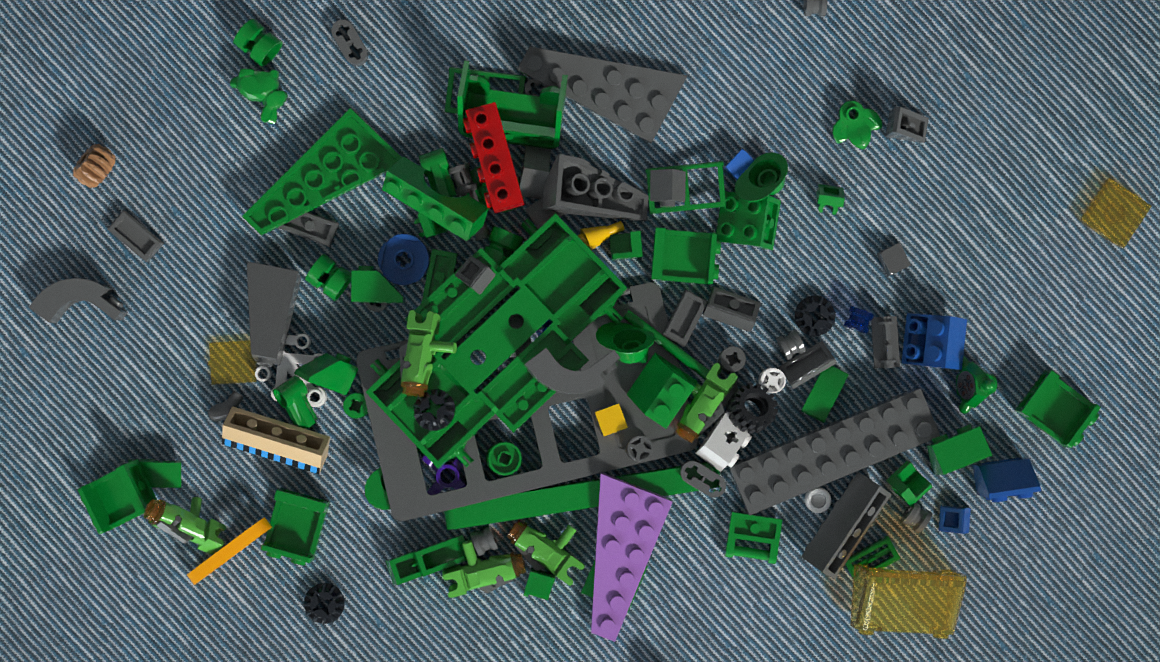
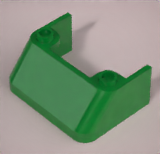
(524, 117)

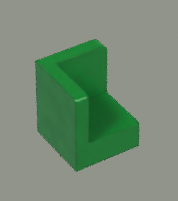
(626, 246)
(909, 483)
(539, 584)

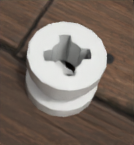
(775, 378)

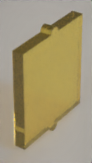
(231, 362)

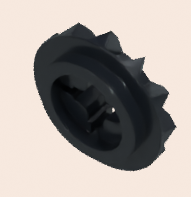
(810, 304)
(444, 414)
(335, 607)

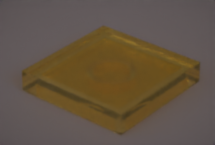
(1115, 213)

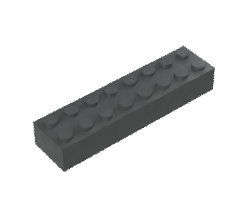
(833, 451)

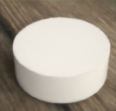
(818, 500)

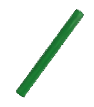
(668, 345)

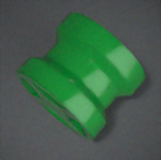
(359, 404)

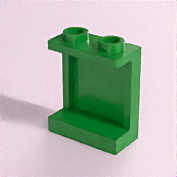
(685, 256)
(1058, 409)
(117, 496)
(295, 526)

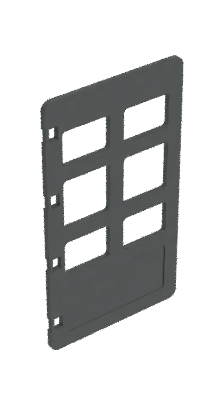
(400, 456)

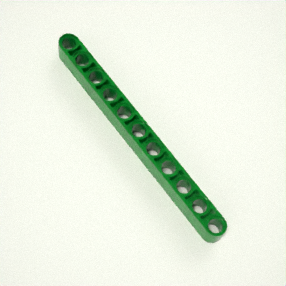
(568, 497)

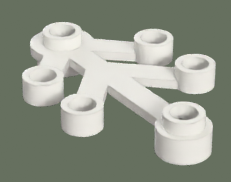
(288, 364)

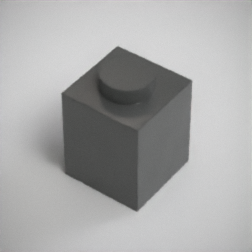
(667, 186)

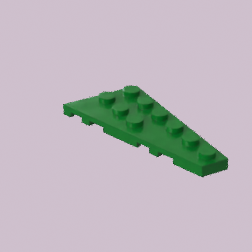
(333, 166)

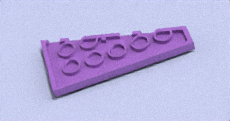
(625, 538)

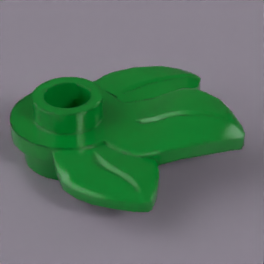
(857, 128)

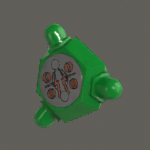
(973, 385)

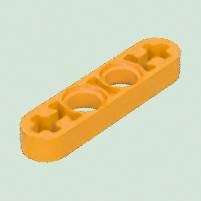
(229, 551)

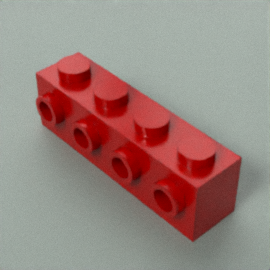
(494, 158)

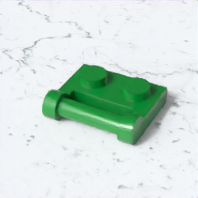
(756, 529)

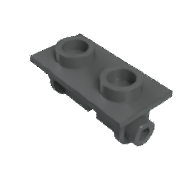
(885, 342)

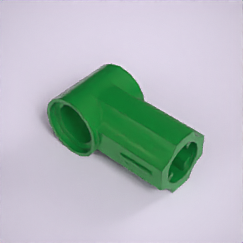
(436, 170)
(293, 397)

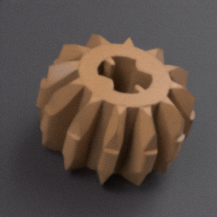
(94, 165)

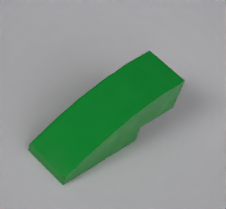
(426, 560)

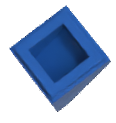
(739, 164)
(954, 519)

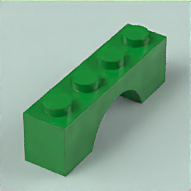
(457, 214)

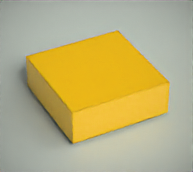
(611, 420)

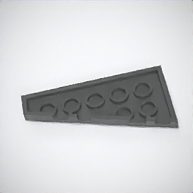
(616, 91)

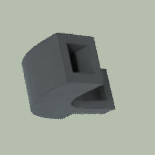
(60, 296)
(559, 379)

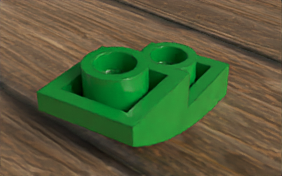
(824, 393)
(161, 473)

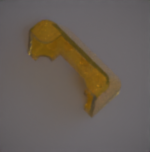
(906, 600)

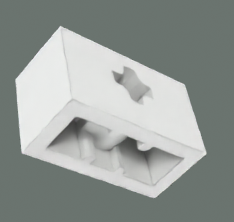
(716, 449)

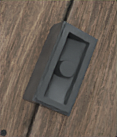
(732, 309)

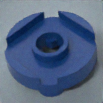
(396, 247)

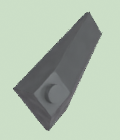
(584, 190)

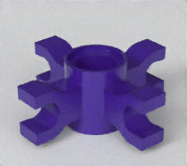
(438, 486)

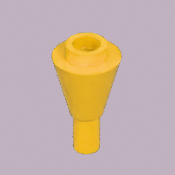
(597, 235)

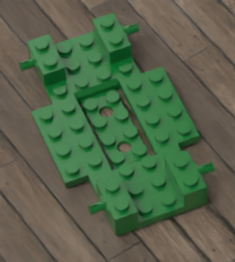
(556, 282)

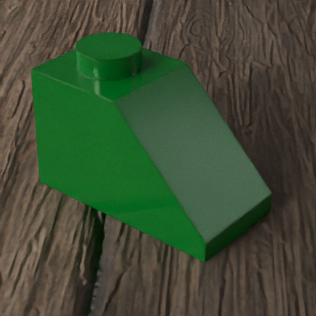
(373, 287)
(329, 372)

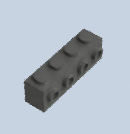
(846, 525)

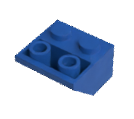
(934, 341)
(1005, 478)

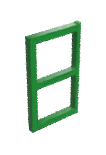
(452, 70)
(719, 164)

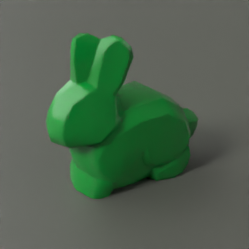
(263, 88)

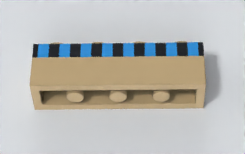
(275, 440)

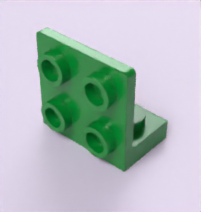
(748, 221)

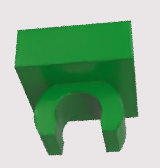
(830, 196)
(429, 227)

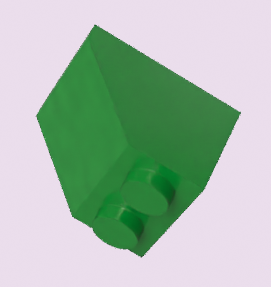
(661, 390)
(958, 450)

